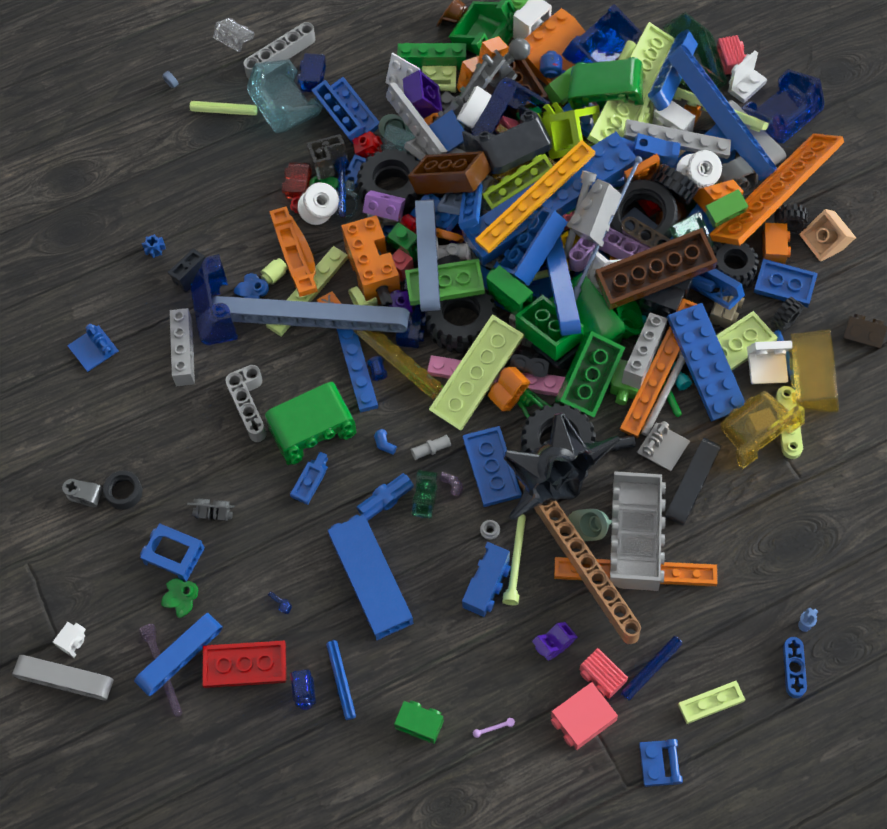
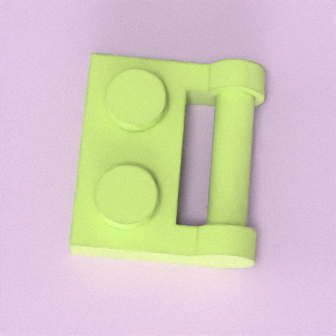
(443, 76)

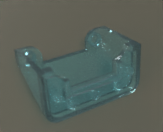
(278, 96)

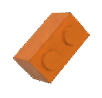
(775, 242)

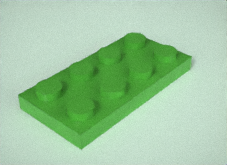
(455, 281)

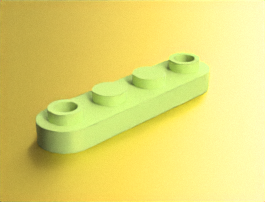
(795, 437)

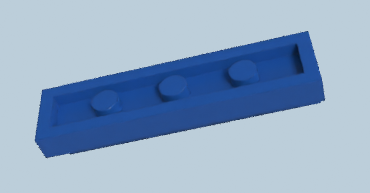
(727, 287)

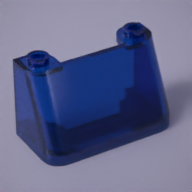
(604, 39)
(791, 107)
(212, 320)

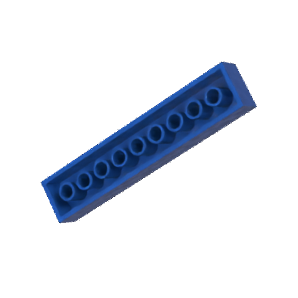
(609, 163)

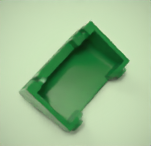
(606, 82)
(594, 312)

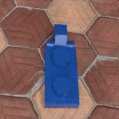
(310, 479)

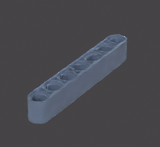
(427, 255)

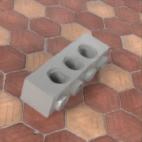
(182, 347)
(644, 350)

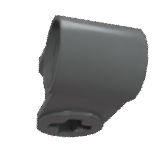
(85, 493)

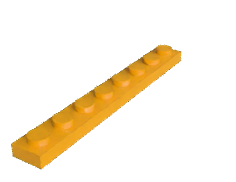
(535, 196)

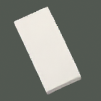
(474, 107)

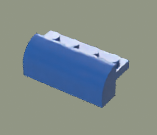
(346, 108)

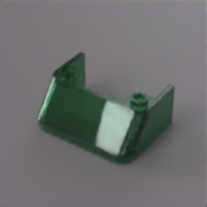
(706, 50)

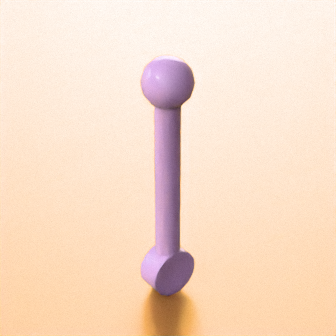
(510, 722)

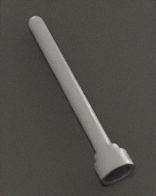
(587, 180)

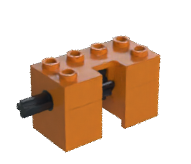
(370, 260)

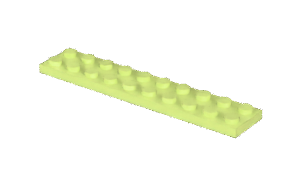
(652, 51)

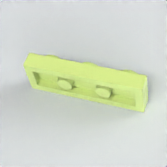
(711, 702)

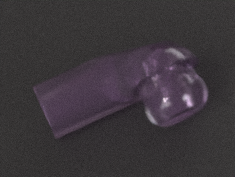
(454, 482)

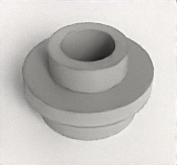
(490, 524)

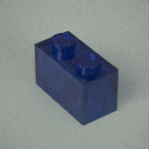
(312, 71)

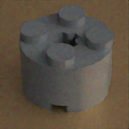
(741, 173)

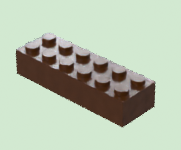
(655, 269)

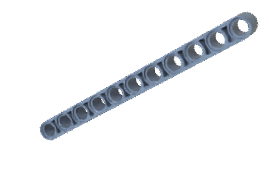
(316, 314)

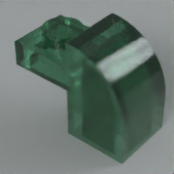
(425, 494)

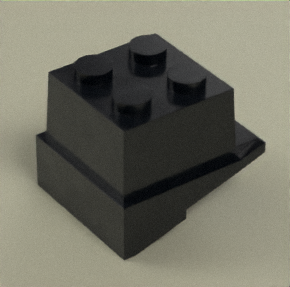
(666, 300)

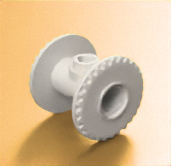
(701, 167)
(318, 203)
(461, 250)

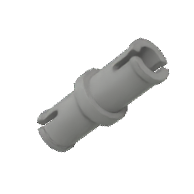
(430, 447)

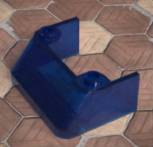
(505, 94)

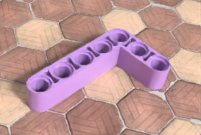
(614, 244)

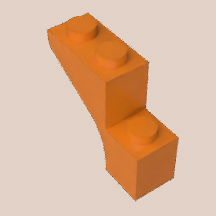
(487, 47)

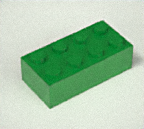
(590, 373)

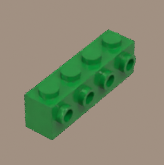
(433, 54)

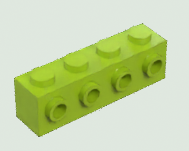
(513, 184)

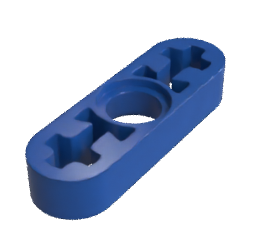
(801, 682)

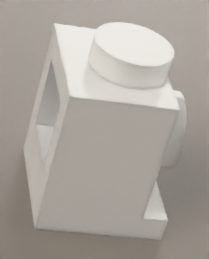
(70, 638)

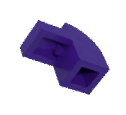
(555, 641)

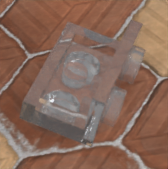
(232, 33)

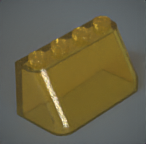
(814, 371)

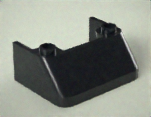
(513, 145)

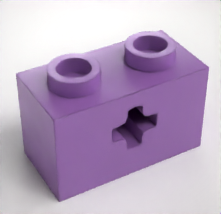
(384, 205)

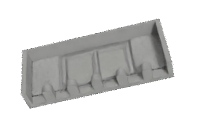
(637, 531)

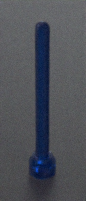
(341, 166)

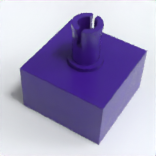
(422, 93)

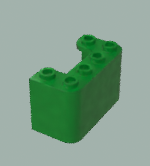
(309, 420)

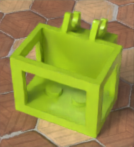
(565, 127)

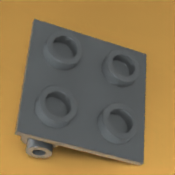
(205, 506)

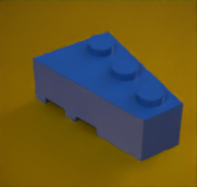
(487, 580)

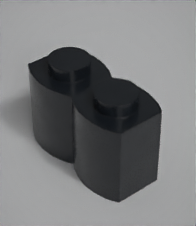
(530, 363)

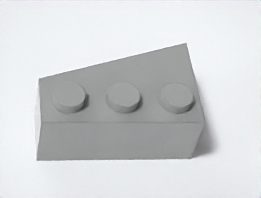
(594, 212)

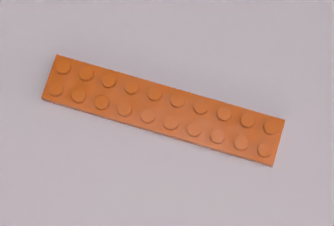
(778, 188)

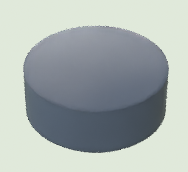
(170, 79)

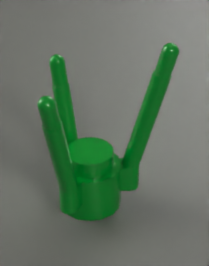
(529, 398)

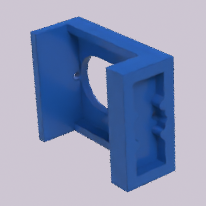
(189, 561)

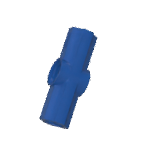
(385, 496)

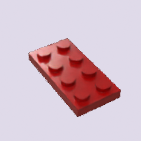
(244, 664)

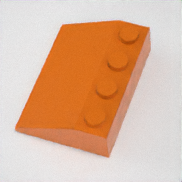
(552, 36)

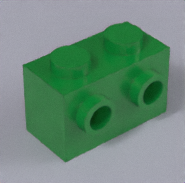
(419, 721)

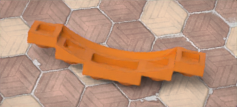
(295, 251)

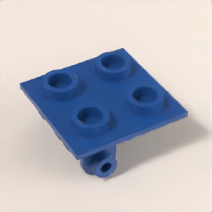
(92, 347)

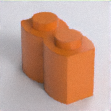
(508, 388)

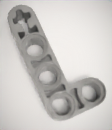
(247, 406)

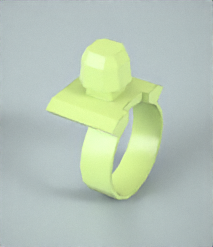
(358, 298)

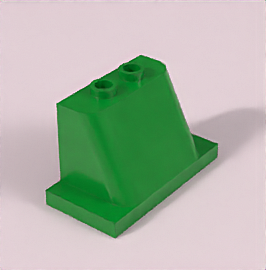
(484, 22)

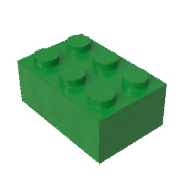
(541, 327)

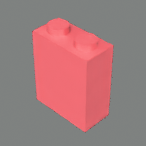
(583, 716)

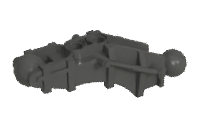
(490, 74)

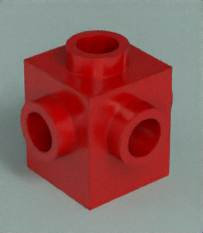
(367, 145)

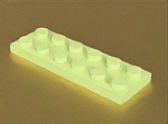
(476, 372)

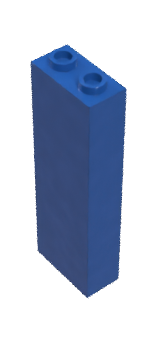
(370, 576)

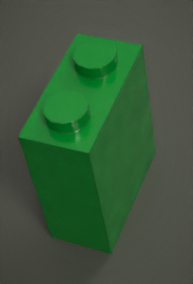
(508, 290)

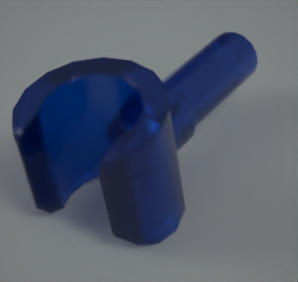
(285, 605)

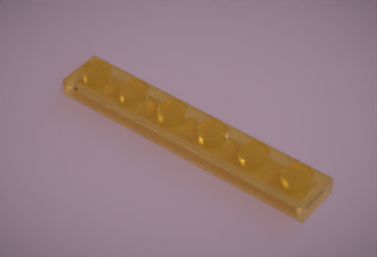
(402, 362)

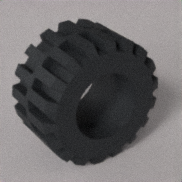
(741, 255)

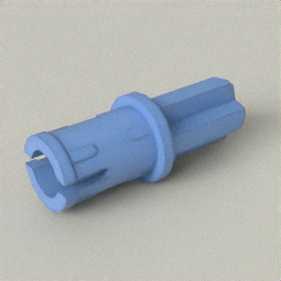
(807, 619)

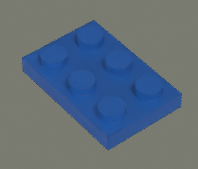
(785, 281)

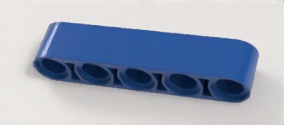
(178, 654)

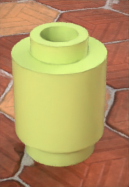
(274, 271)

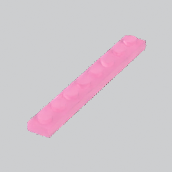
(546, 385)

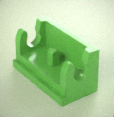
(726, 208)

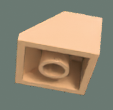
(827, 235)

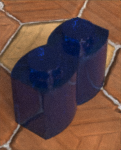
(303, 689)

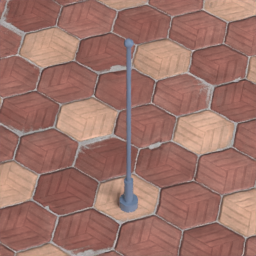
(577, 290)

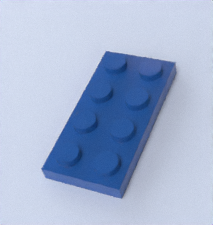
(491, 472)

